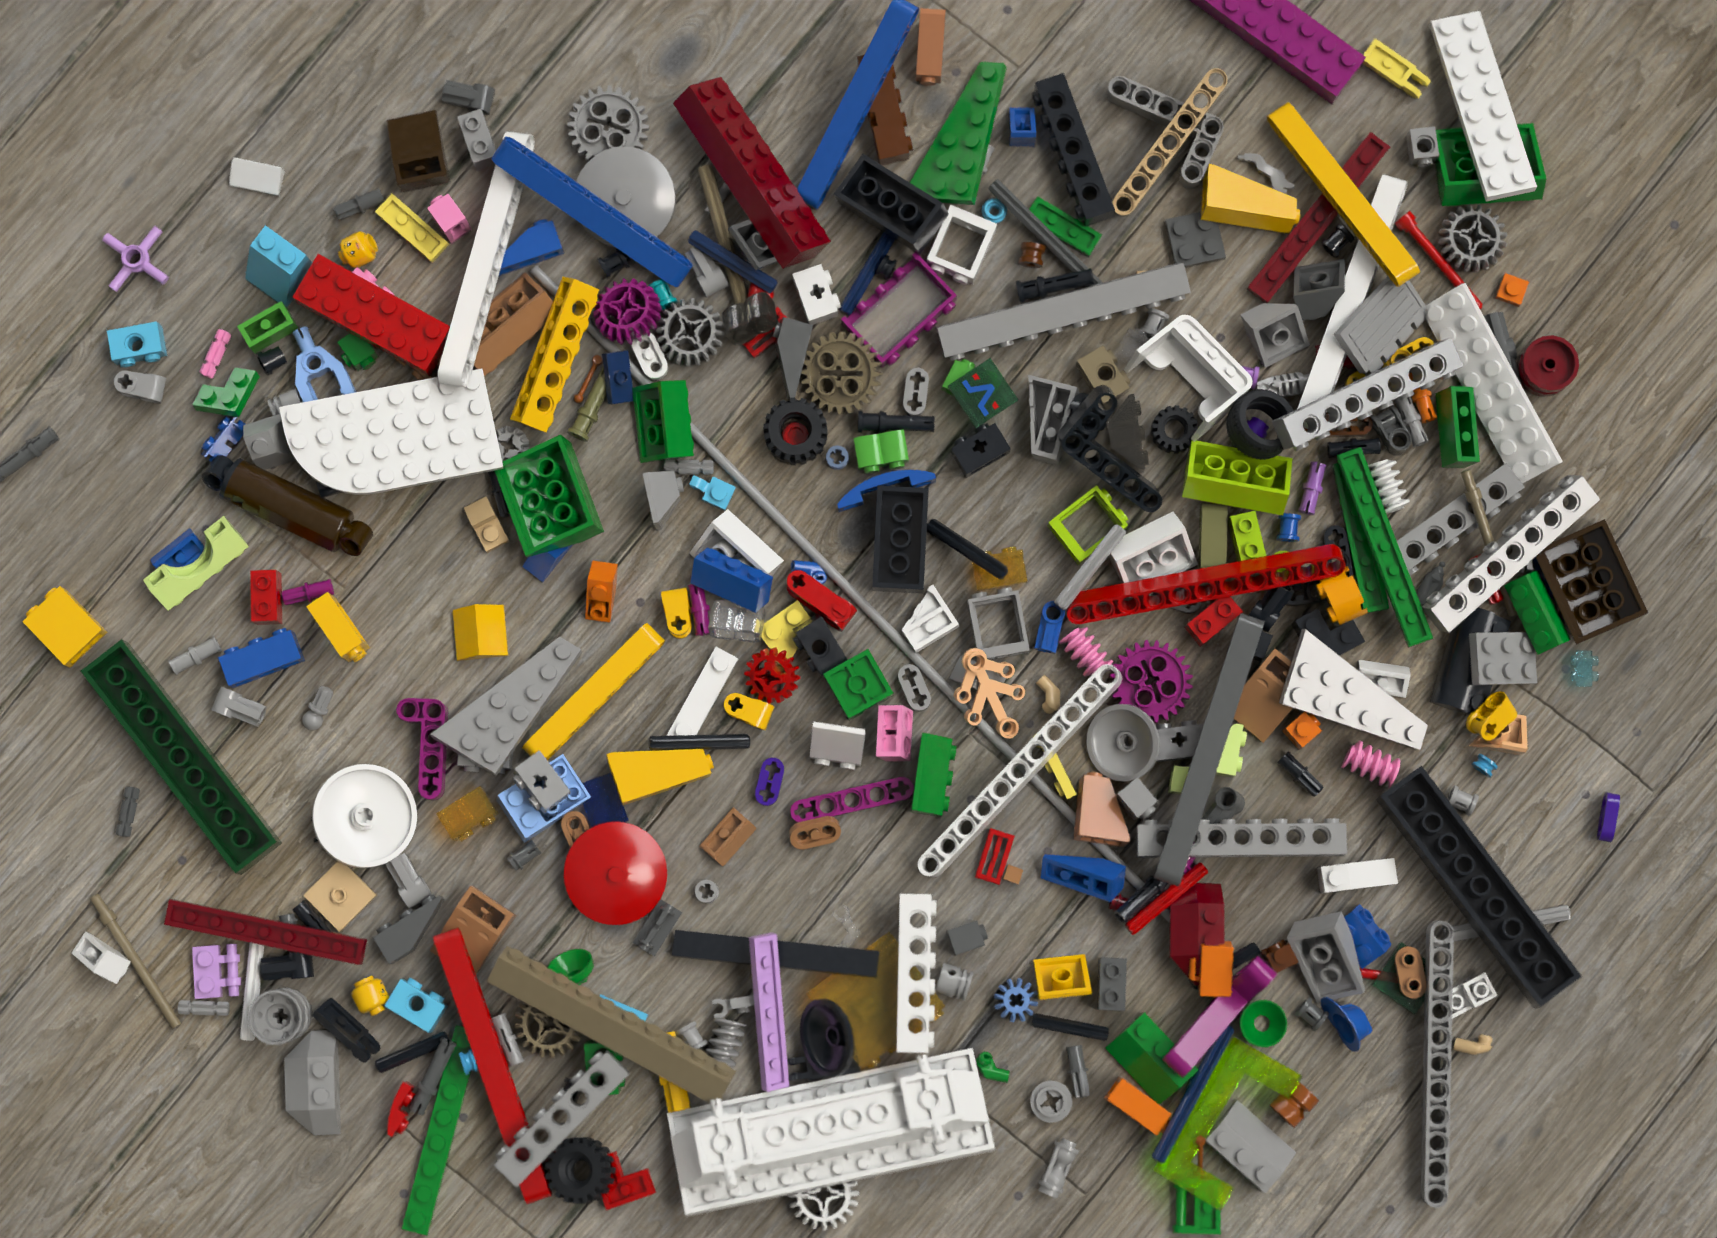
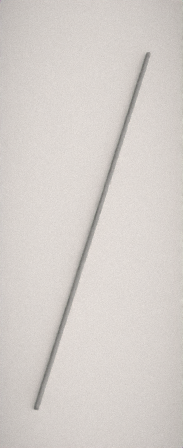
(857, 598)

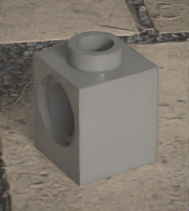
(1422, 136)

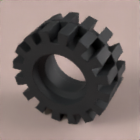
(1158, 429)

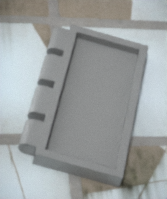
(1381, 325)

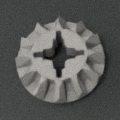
(519, 438)
(1062, 1107)

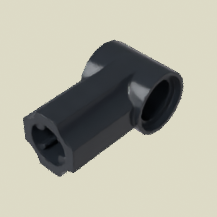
(1271, 604)
(292, 966)

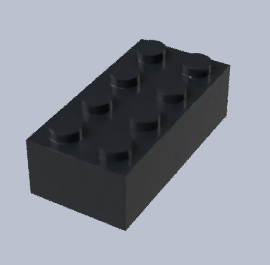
(891, 204)
(900, 539)

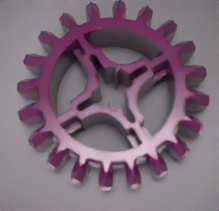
(633, 319)

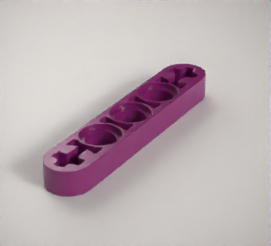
(863, 793)

